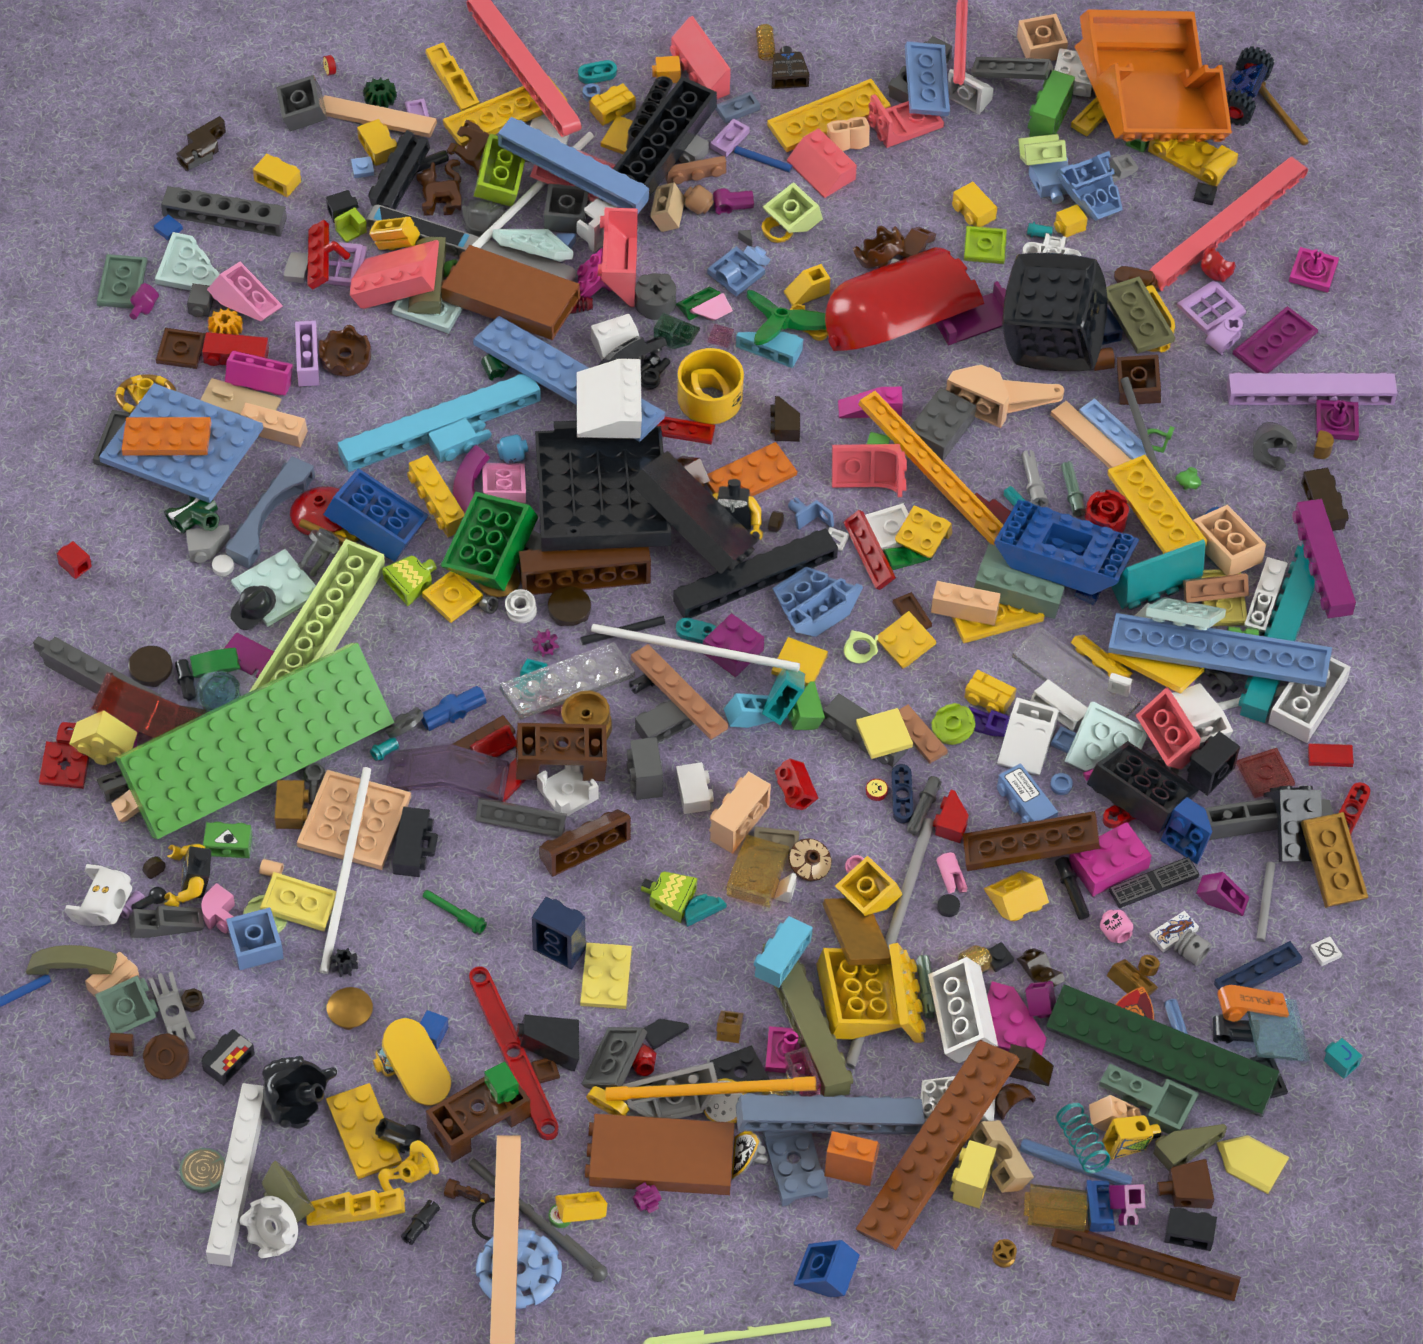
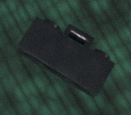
(409, 849)

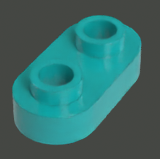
(597, 72)
(695, 632)

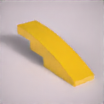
(452, 76)
(357, 1207)

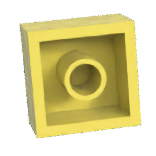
(102, 737)
(973, 1173)

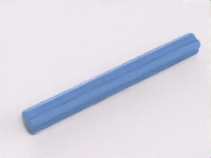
(1072, 1162)

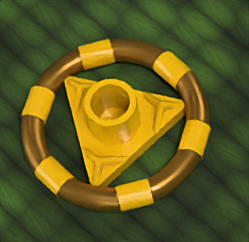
(138, 391)

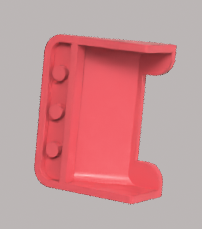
(620, 252)

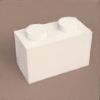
(693, 788)

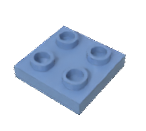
(736, 271)

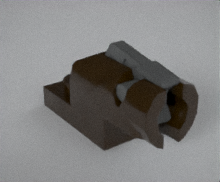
(201, 144)

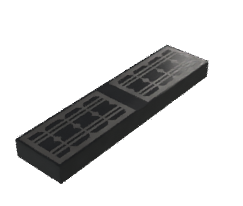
(1153, 882)

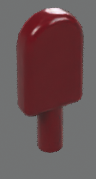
(996, 508)

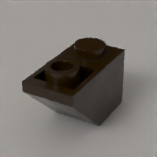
(786, 421)

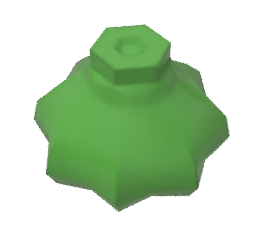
(1189, 478)

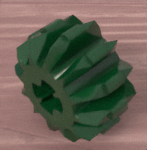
(380, 93)

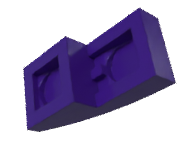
(990, 724)

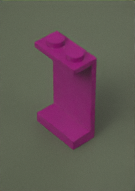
(976, 320)

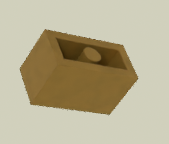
(290, 804)

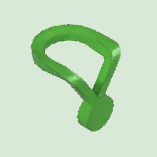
(1168, 436)

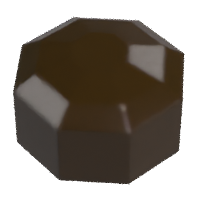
(776, 521)
(192, 1000)

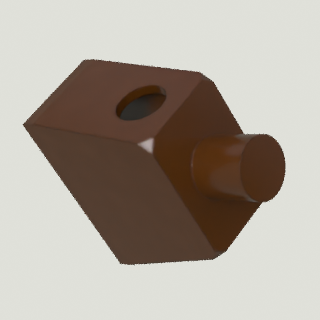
(1189, 1185)

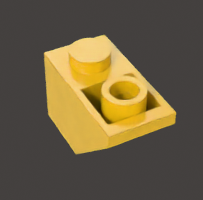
(808, 285)

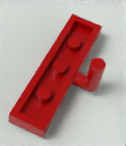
(319, 254)

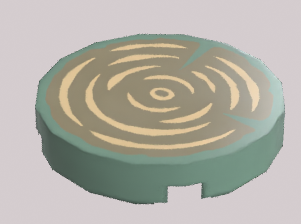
(202, 1170)

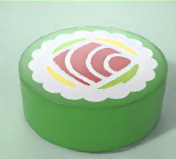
(554, 1218)

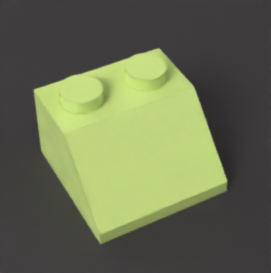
(794, 210)

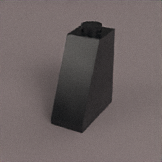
(551, 1039)

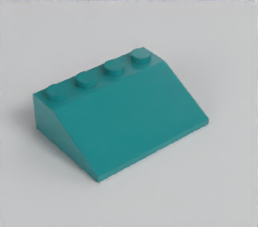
(1159, 575)

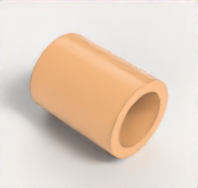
(268, 867)

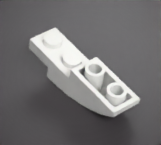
(1266, 594)

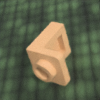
(125, 807)

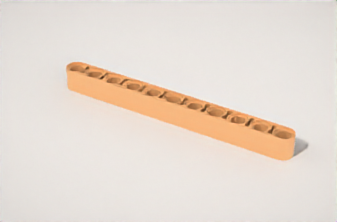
(505, 1240)

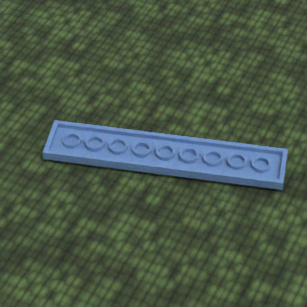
(545, 364)
(1220, 650)

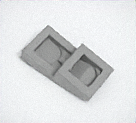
(1123, 167)
(296, 267)

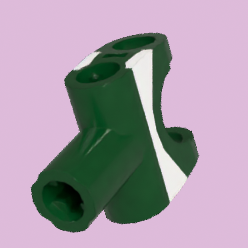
(193, 513)

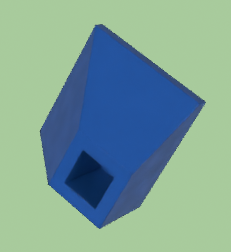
(1188, 830)

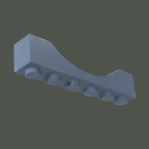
(292, 480)

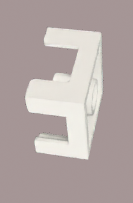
(567, 790)

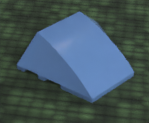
(1092, 186)
(815, 600)

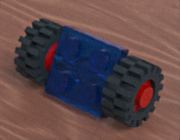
(1245, 83)

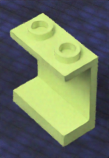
(1042, 149)

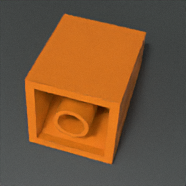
(851, 1158)

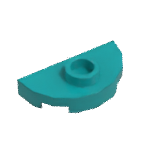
(702, 907)

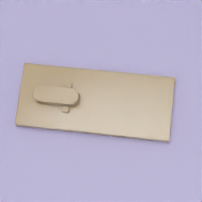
(234, 397)

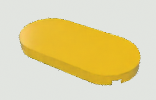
(416, 1062)

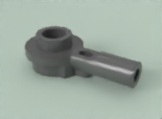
(313, 775)

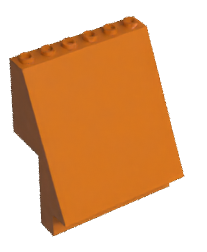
(1153, 76)

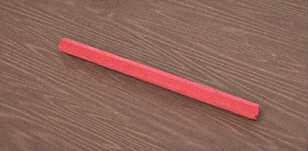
(960, 42)

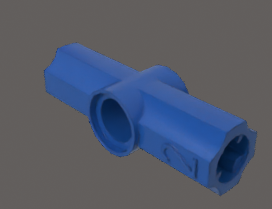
(453, 708)

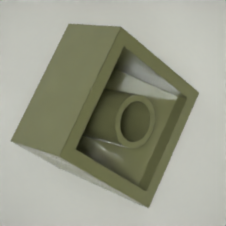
(283, 1184)

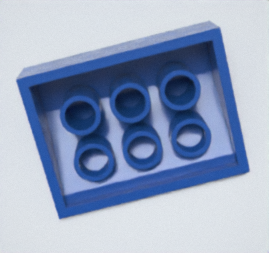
(375, 514)

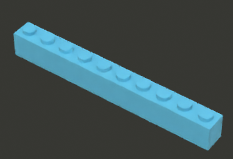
(414, 429)

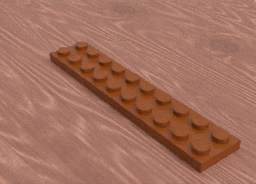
(937, 1144)

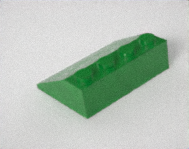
(490, 540)

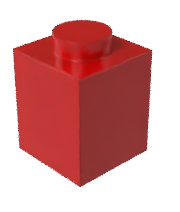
(74, 559)

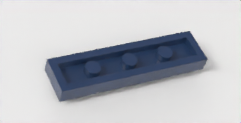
(1262, 968)

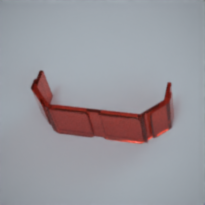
(140, 708)

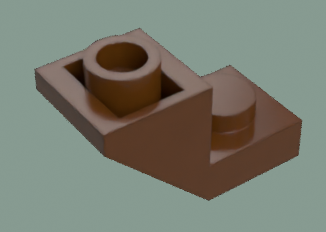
(916, 241)

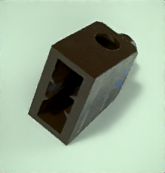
(789, 70)

